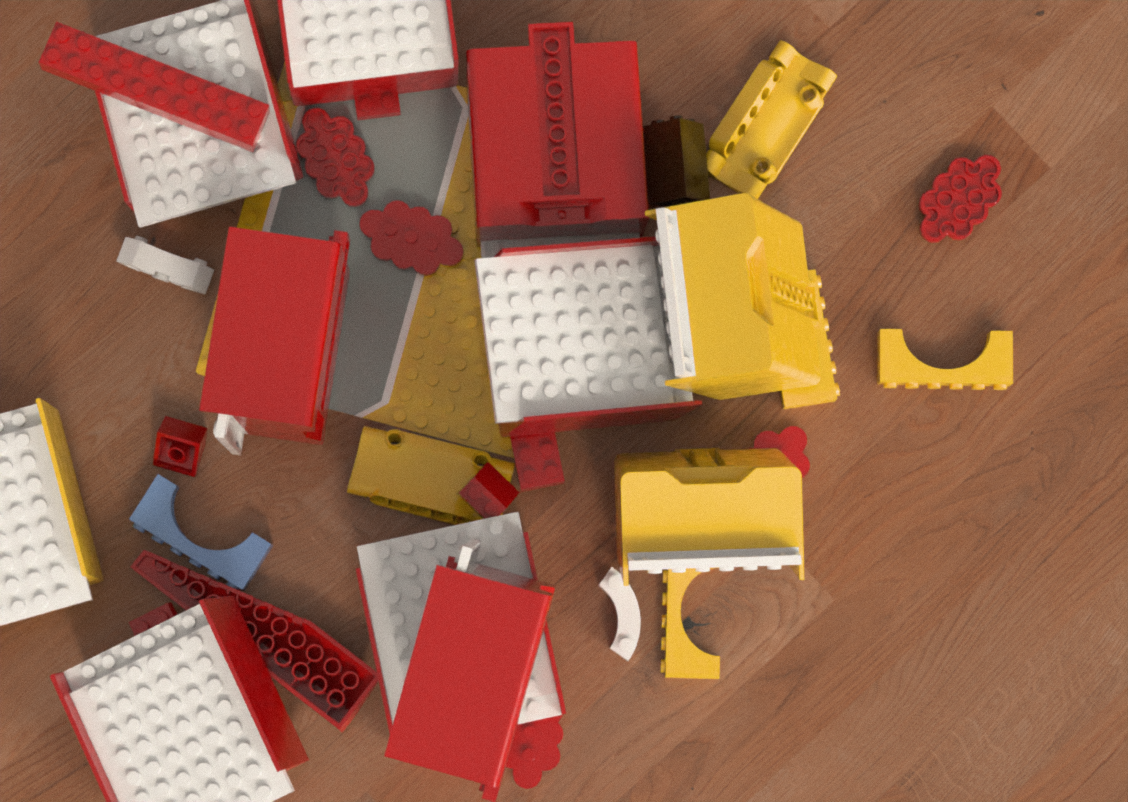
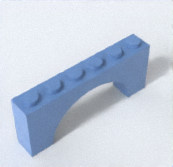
(157, 516)

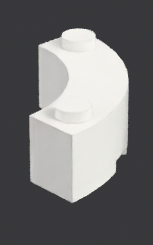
(164, 265)
(627, 614)

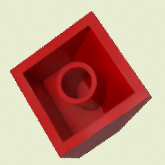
(179, 446)
(488, 492)

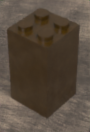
(676, 161)

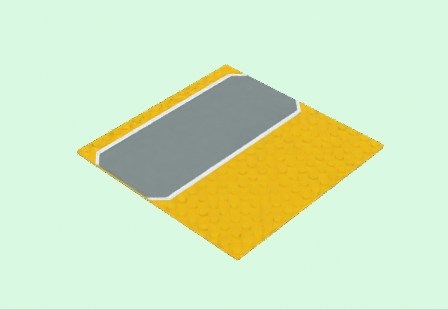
(406, 339)

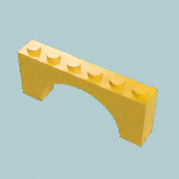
(900, 367)
(826, 389)
(681, 655)

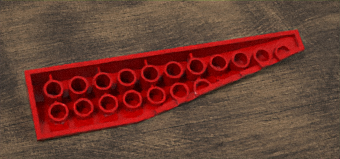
(292, 647)

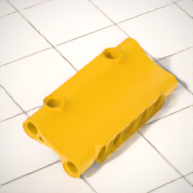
(767, 120)
(418, 474)

